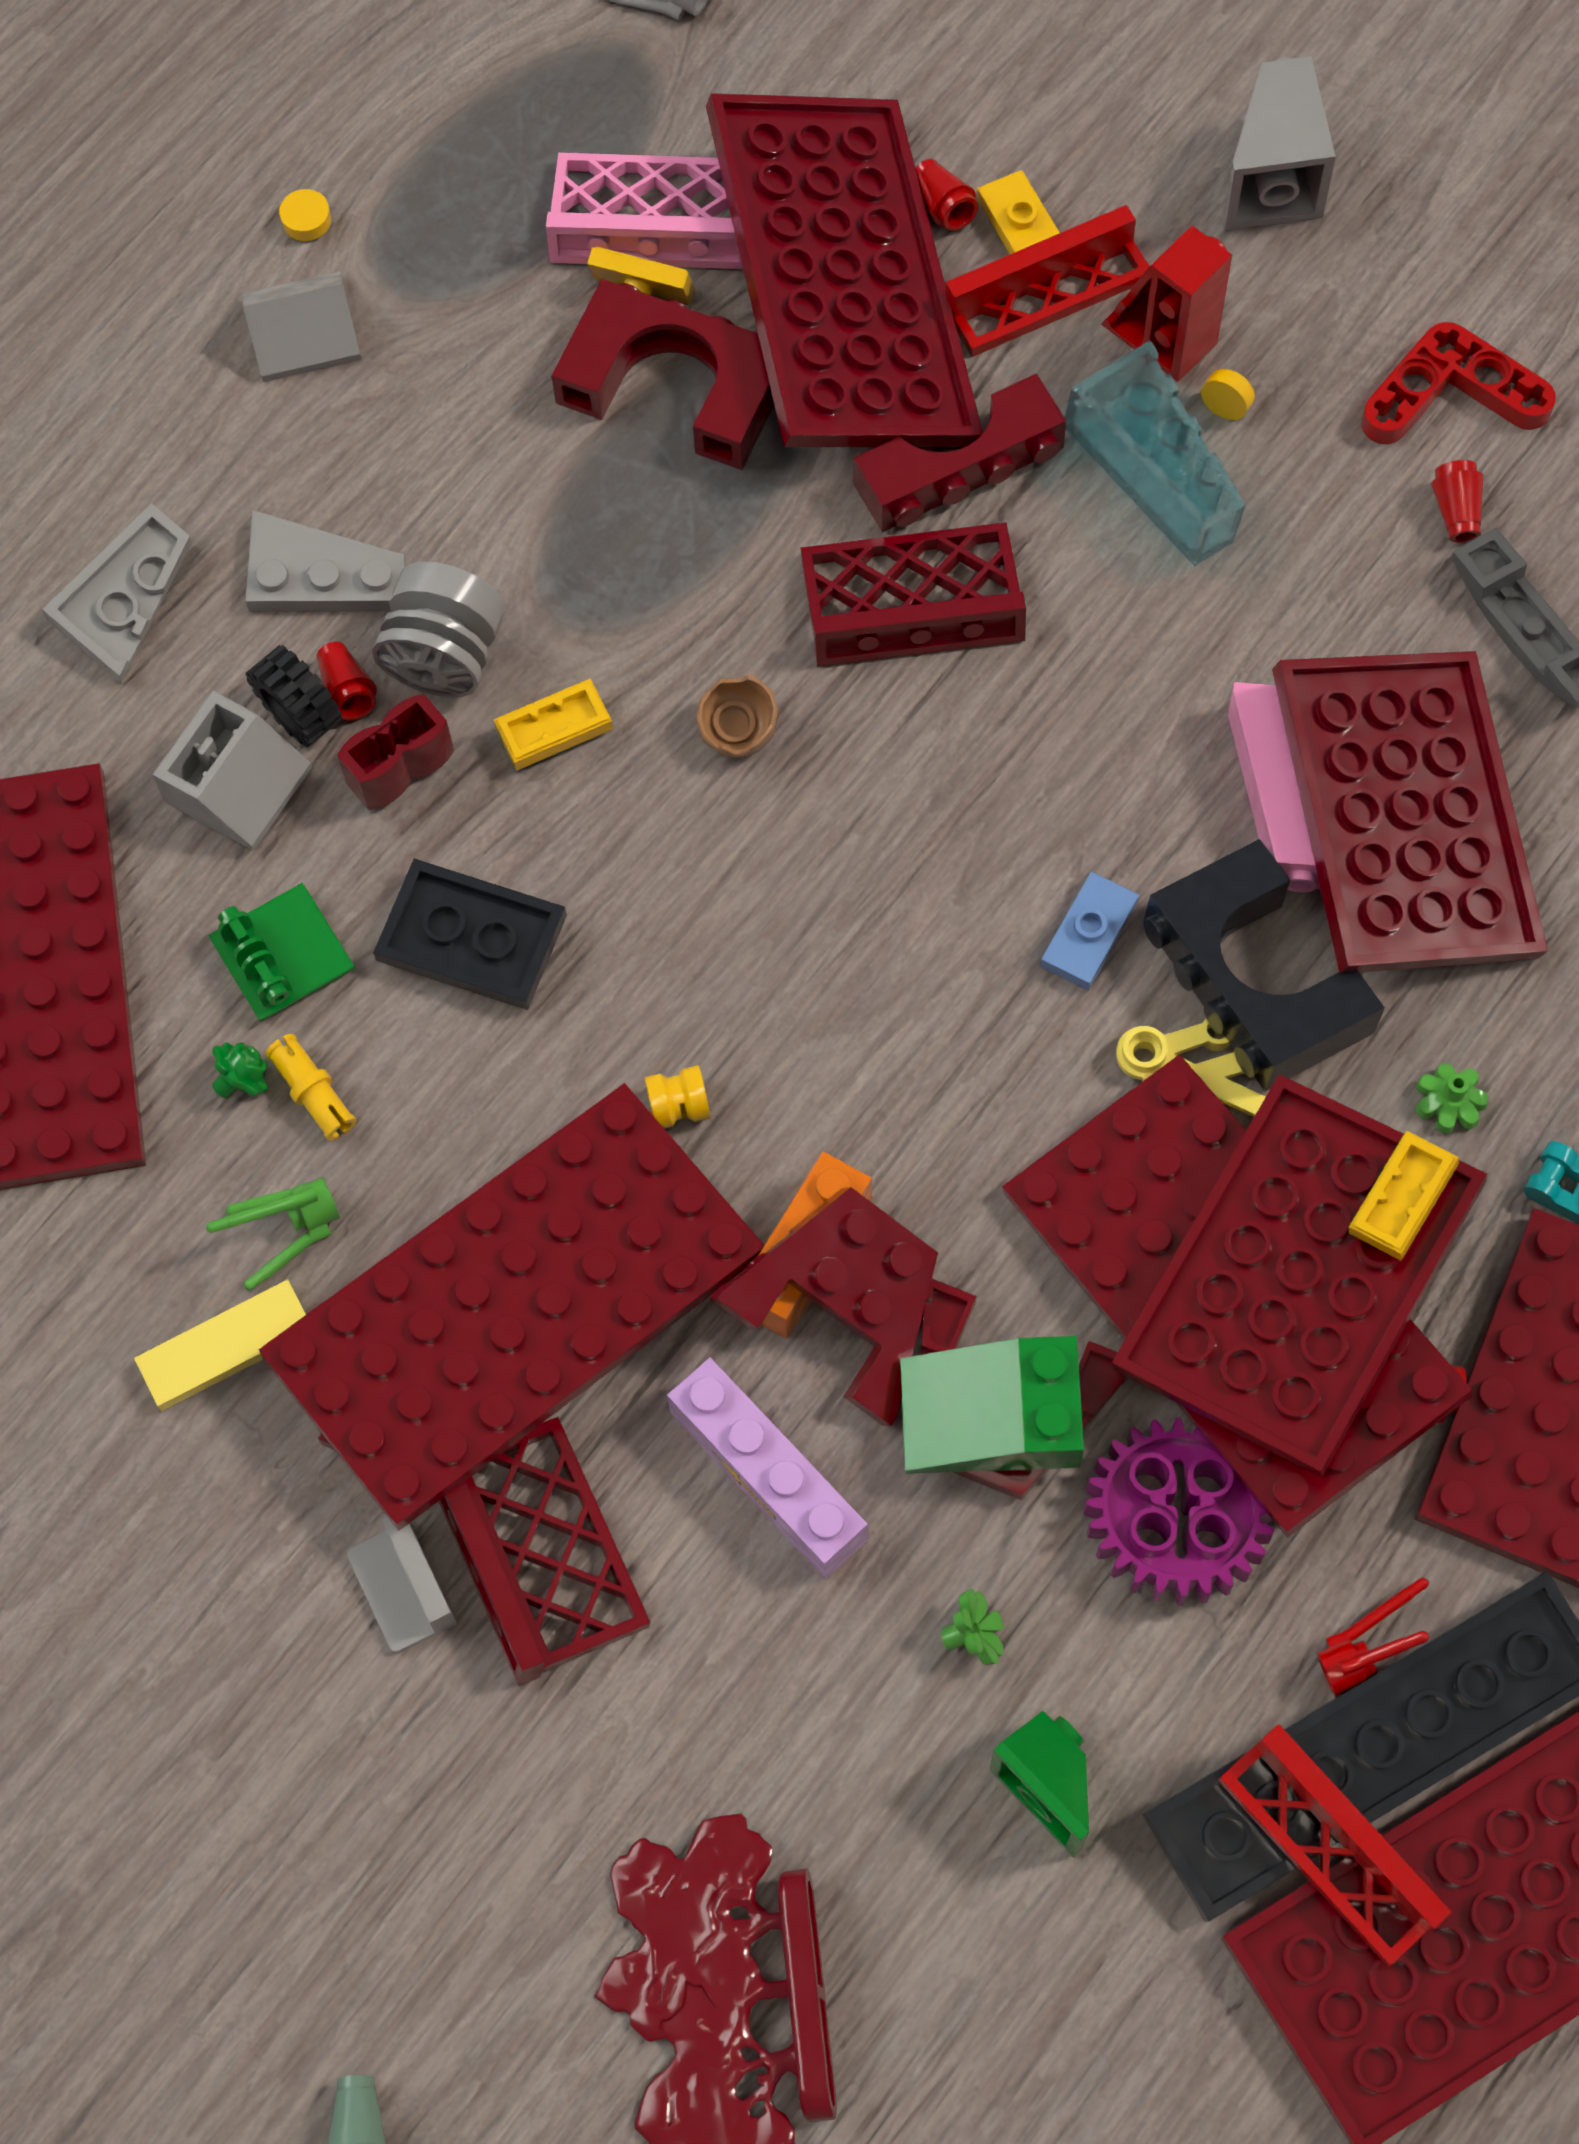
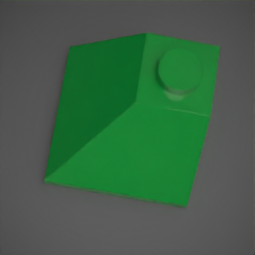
(1048, 1777)

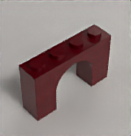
(628, 326)

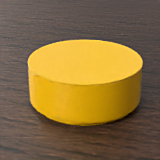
(305, 215)
(1227, 394)

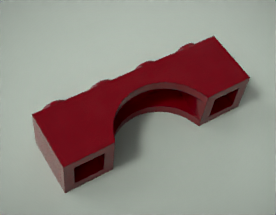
(905, 481)

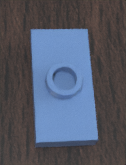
(1089, 930)

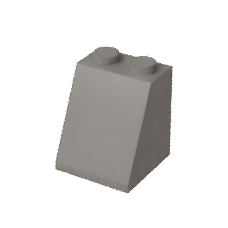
(1282, 151)

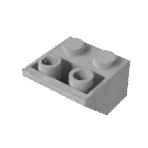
(231, 771)

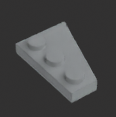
(316, 570)
(120, 591)

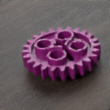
(1126, 1507)

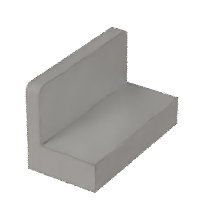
(401, 1587)

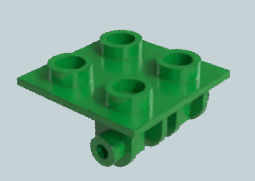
(280, 951)

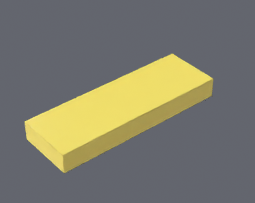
(218, 1346)

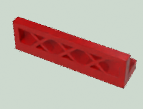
(1043, 265)
(1350, 1829)

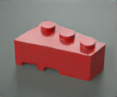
(1177, 303)

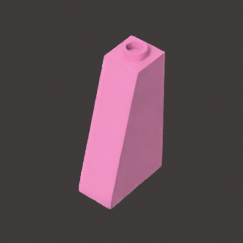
(1272, 781)

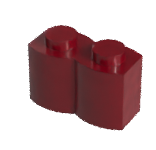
(403, 748)

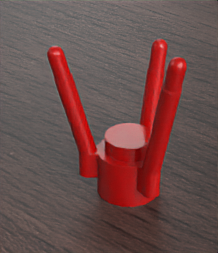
(1350, 1663)

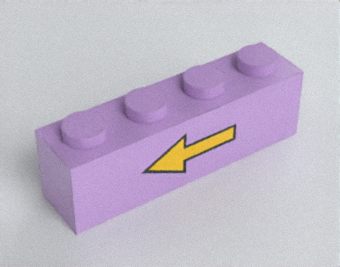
(768, 1468)

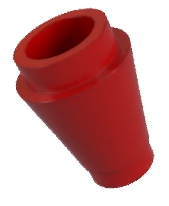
(946, 196)
(1459, 498)
(346, 681)

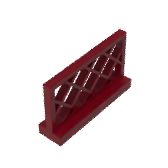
(917, 624)
(497, 1581)

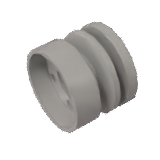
(438, 629)

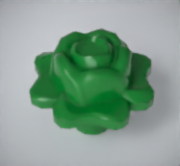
(239, 1069)

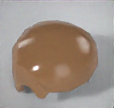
(737, 716)

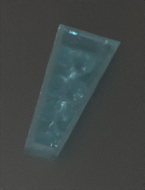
(1155, 452)

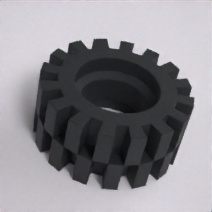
(293, 695)

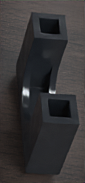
(1265, 1029)

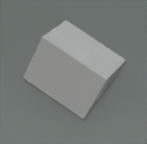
(301, 326)

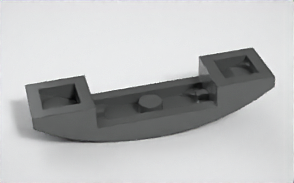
(1519, 613)

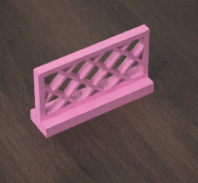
(670, 240)

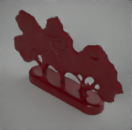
(700, 1982)

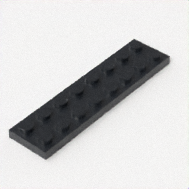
(1383, 1740)

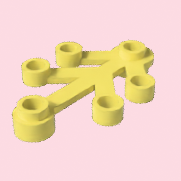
(1166, 1047)

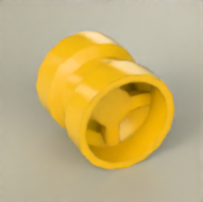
(678, 1096)

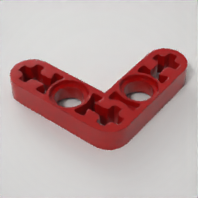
(1444, 369)

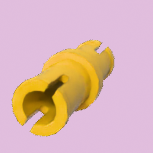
(310, 1087)

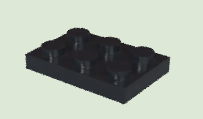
(470, 934)

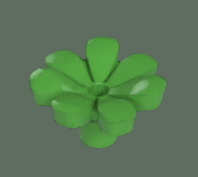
(1451, 1098)
(975, 1628)

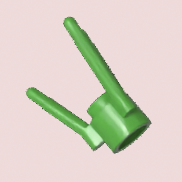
(307, 1206)

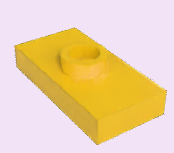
(1016, 212)
(646, 275)
(553, 724)
(1403, 1195)

